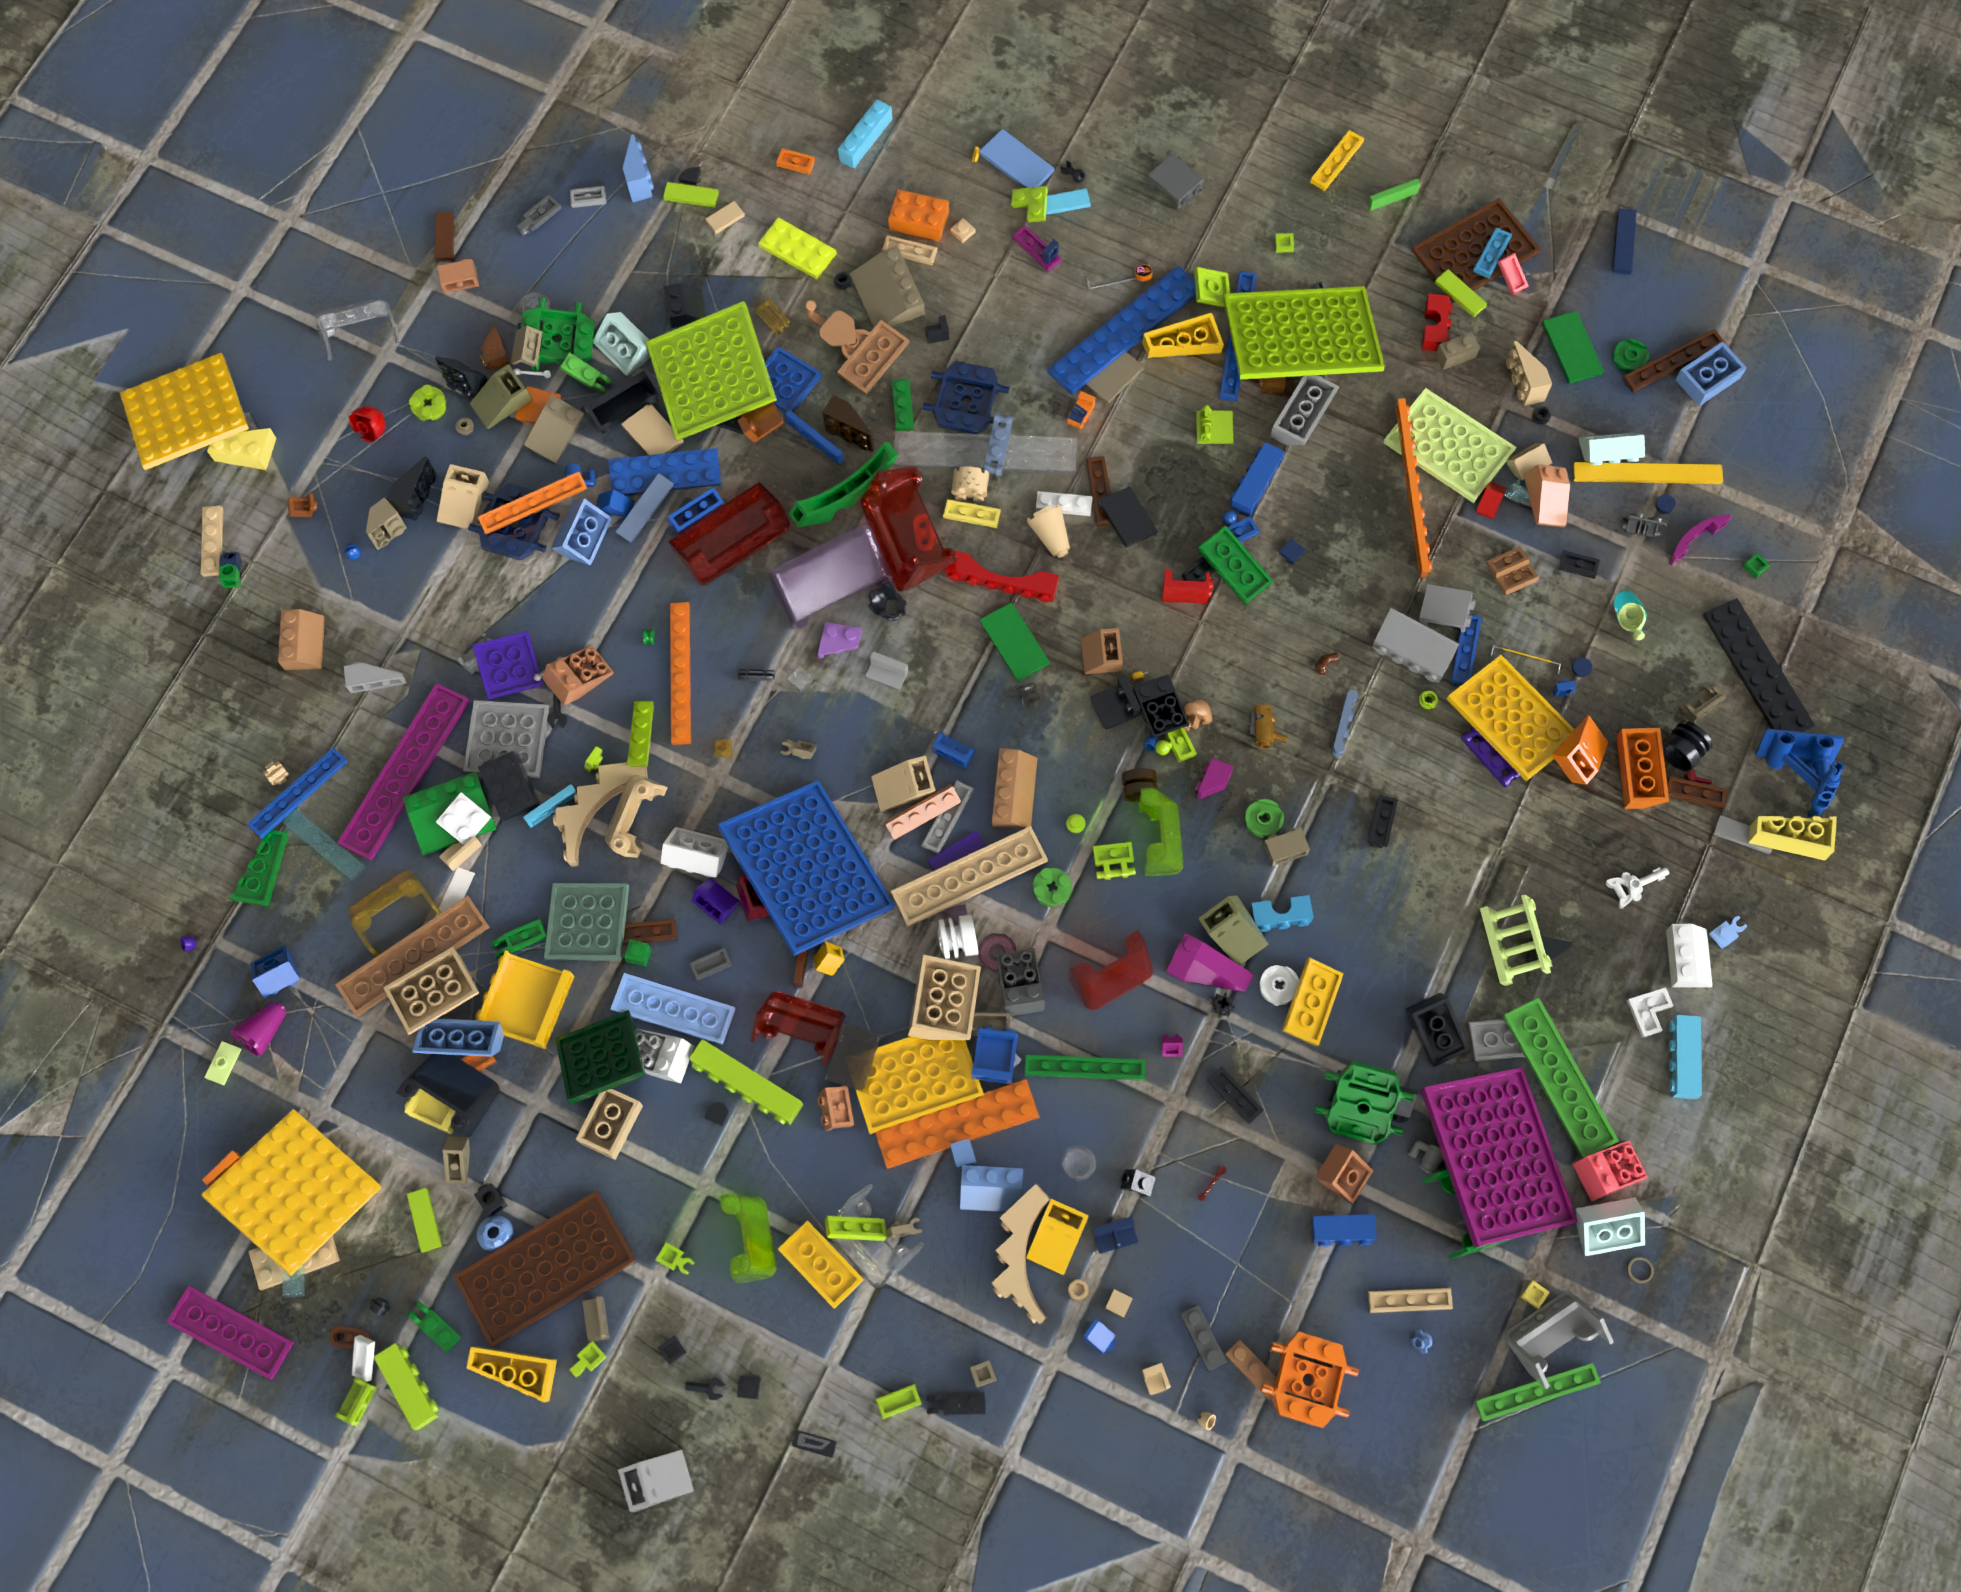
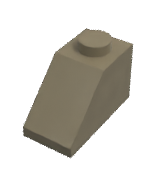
(456, 1159)

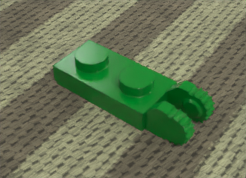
(520, 938)
(435, 1327)

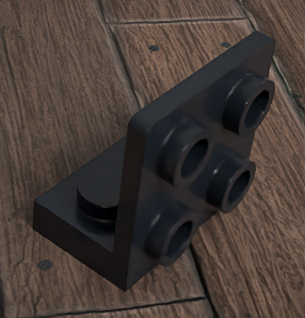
(1116, 704)

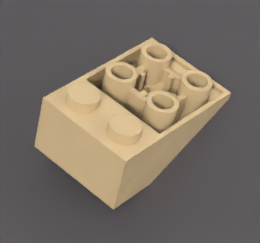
(1528, 375)
(461, 496)
(903, 784)

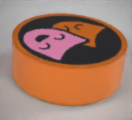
(1143, 273)

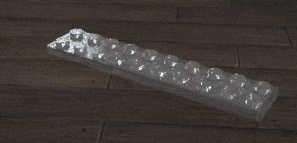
(970, 450)

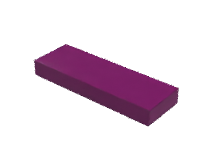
(1034, 247)

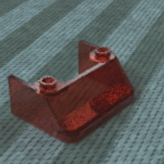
(799, 1020)

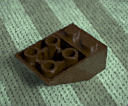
(845, 422)

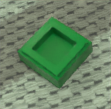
(1756, 565)

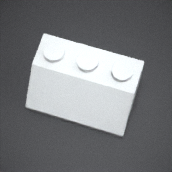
(694, 852)
(1688, 956)

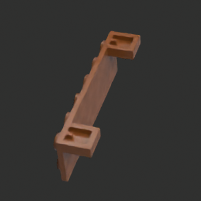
(760, 421)

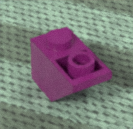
(1215, 779)

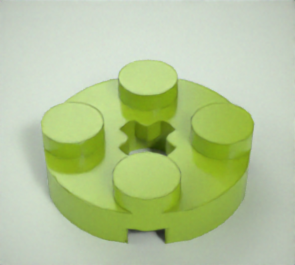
(427, 412)

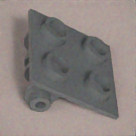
(1652, 529)

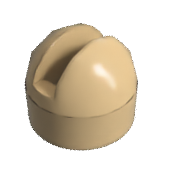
(1207, 1420)

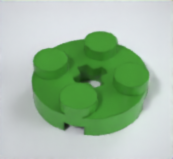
(1270, 827)
(1042, 892)

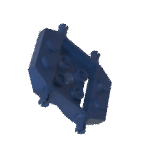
(961, 417)
(510, 541)

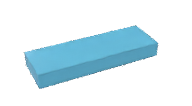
(1067, 201)
(548, 807)

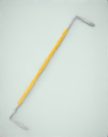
(1527, 655)

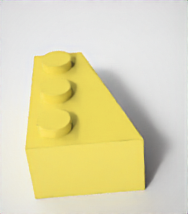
(245, 449)

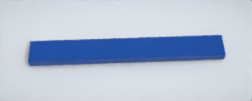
(1230, 377)

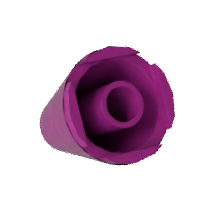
(259, 1028)

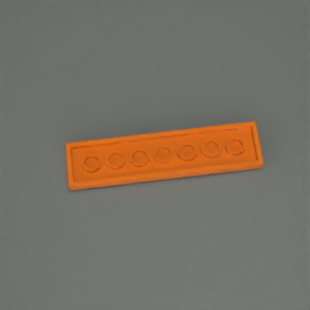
(967, 1120)

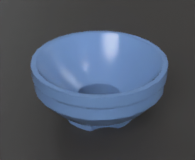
(505, 1235)

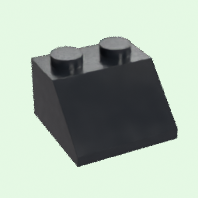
(684, 304)

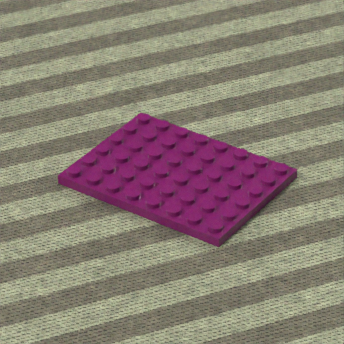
(1498, 1156)

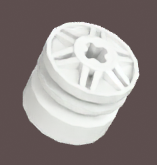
(958, 937)

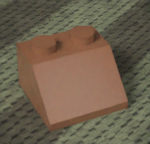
(1344, 1173)

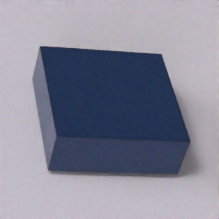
(1050, 251)
(1292, 551)

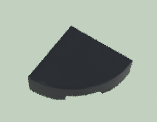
(690, 175)

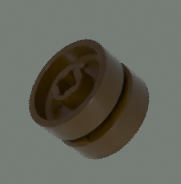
(1136, 779)

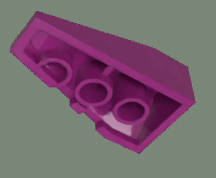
(1204, 965)

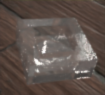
(800, 679)

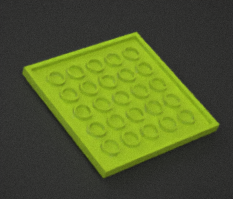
(711, 371)

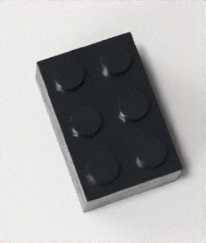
(509, 785)

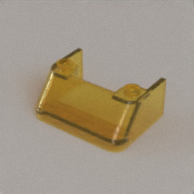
(402, 884)

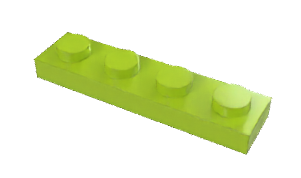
(640, 734)

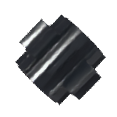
(1228, 1006)

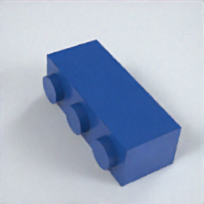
(694, 511)
(1343, 1230)

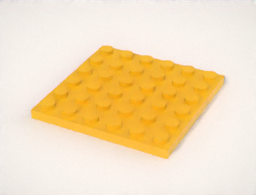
(183, 411)
(291, 1192)

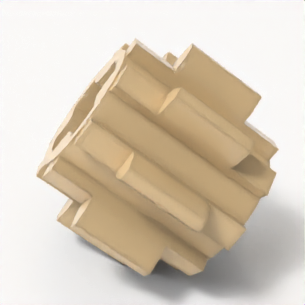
(276, 773)

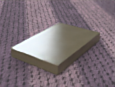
(1115, 377)

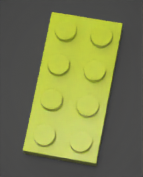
(797, 248)

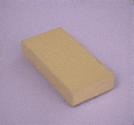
(725, 217)

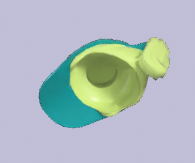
(1630, 613)

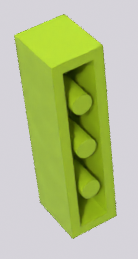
(406, 1386)

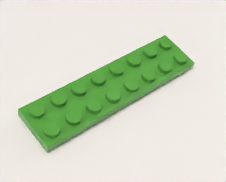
(1560, 1078)

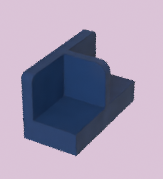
(1115, 1235)

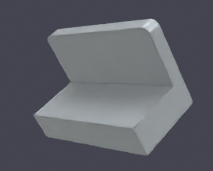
(887, 671)

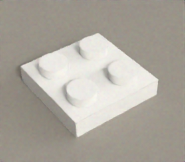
(463, 819)

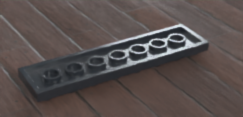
(1757, 668)

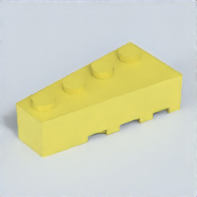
(1797, 835)

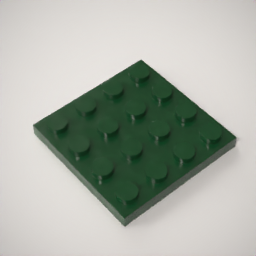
(599, 1057)

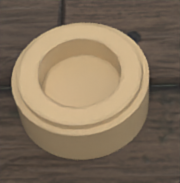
(1078, 1290)

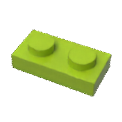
(594, 760)

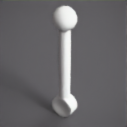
(546, 374)

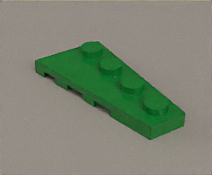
(262, 871)

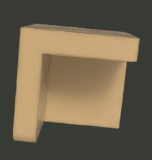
(1155, 1379)

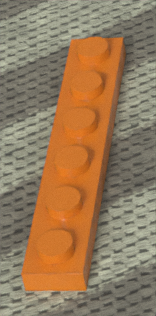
(532, 502)

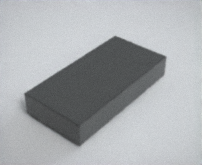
(710, 964)

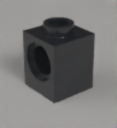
(496, 1205)

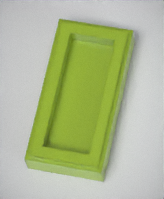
(898, 1401)

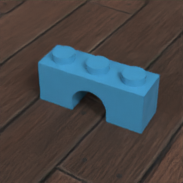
(1299, 914)

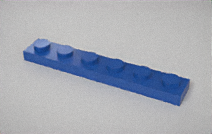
(297, 793)

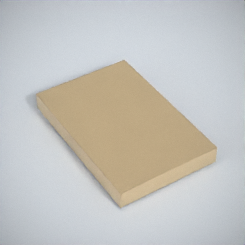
(651, 431)

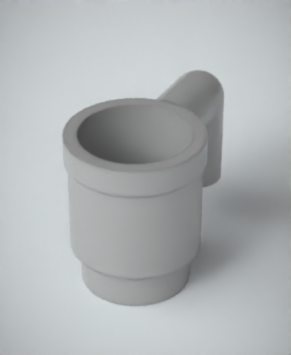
(1432, 1159)

